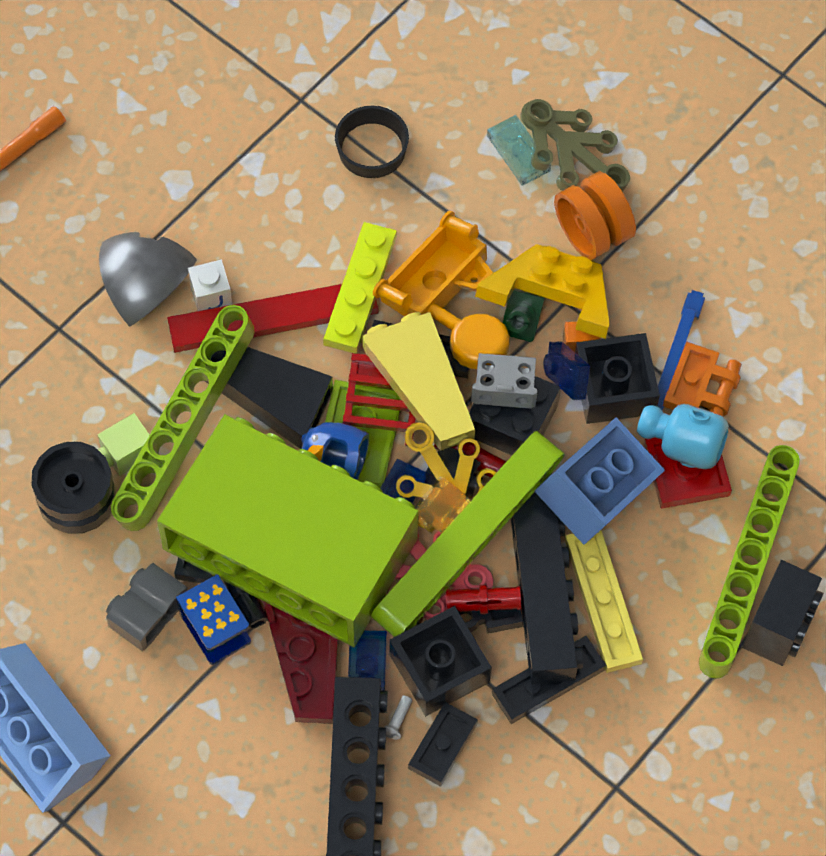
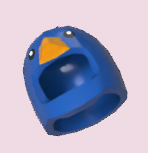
(338, 446)

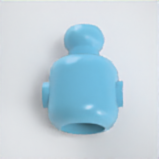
(687, 435)

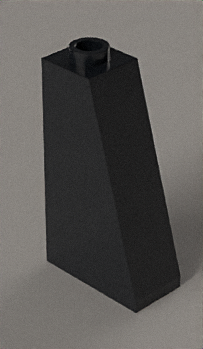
(278, 392)

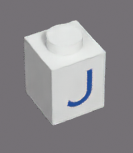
(209, 285)

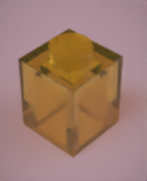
(441, 505)

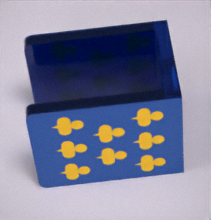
(214, 619)

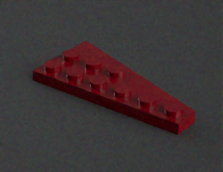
(307, 665)

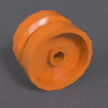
(595, 215)

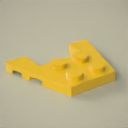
(555, 277)

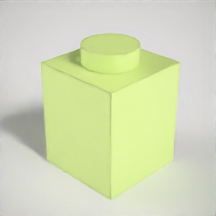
(123, 443)

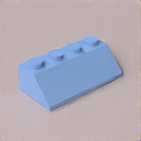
(42, 731)

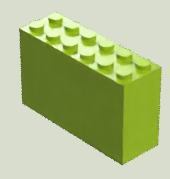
(289, 529)

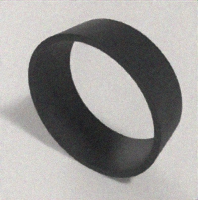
(371, 115)

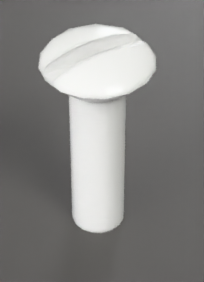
(392, 729)

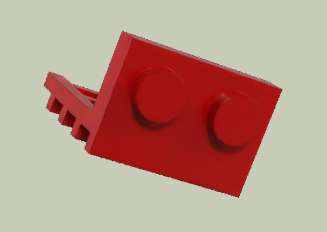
(366, 373)

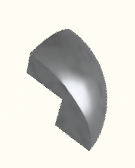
(141, 272)

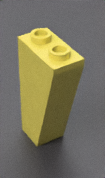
(421, 375)

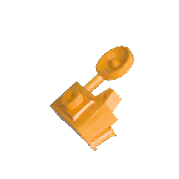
(435, 275)

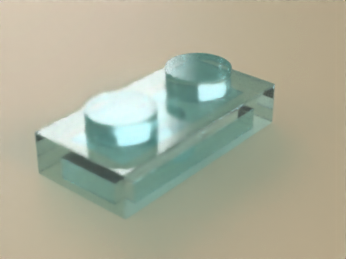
(516, 149)

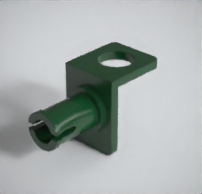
(523, 314)

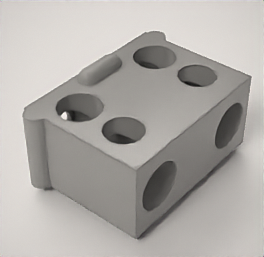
(505, 386)

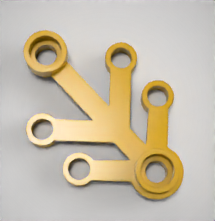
(436, 464)

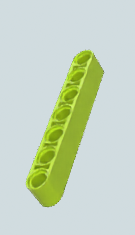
(184, 434)
(468, 535)
(745, 575)

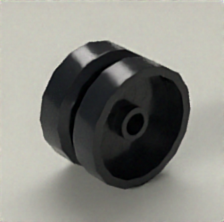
(73, 487)

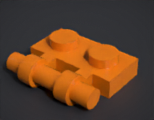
(692, 378)

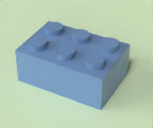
(599, 480)

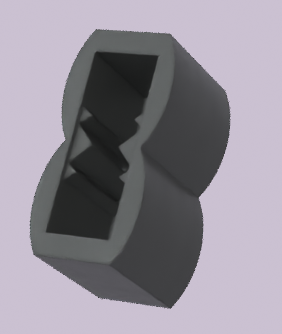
(145, 607)

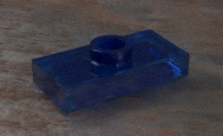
(369, 656)

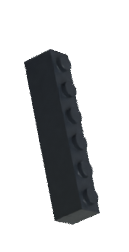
(545, 594)

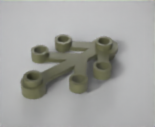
(569, 143)

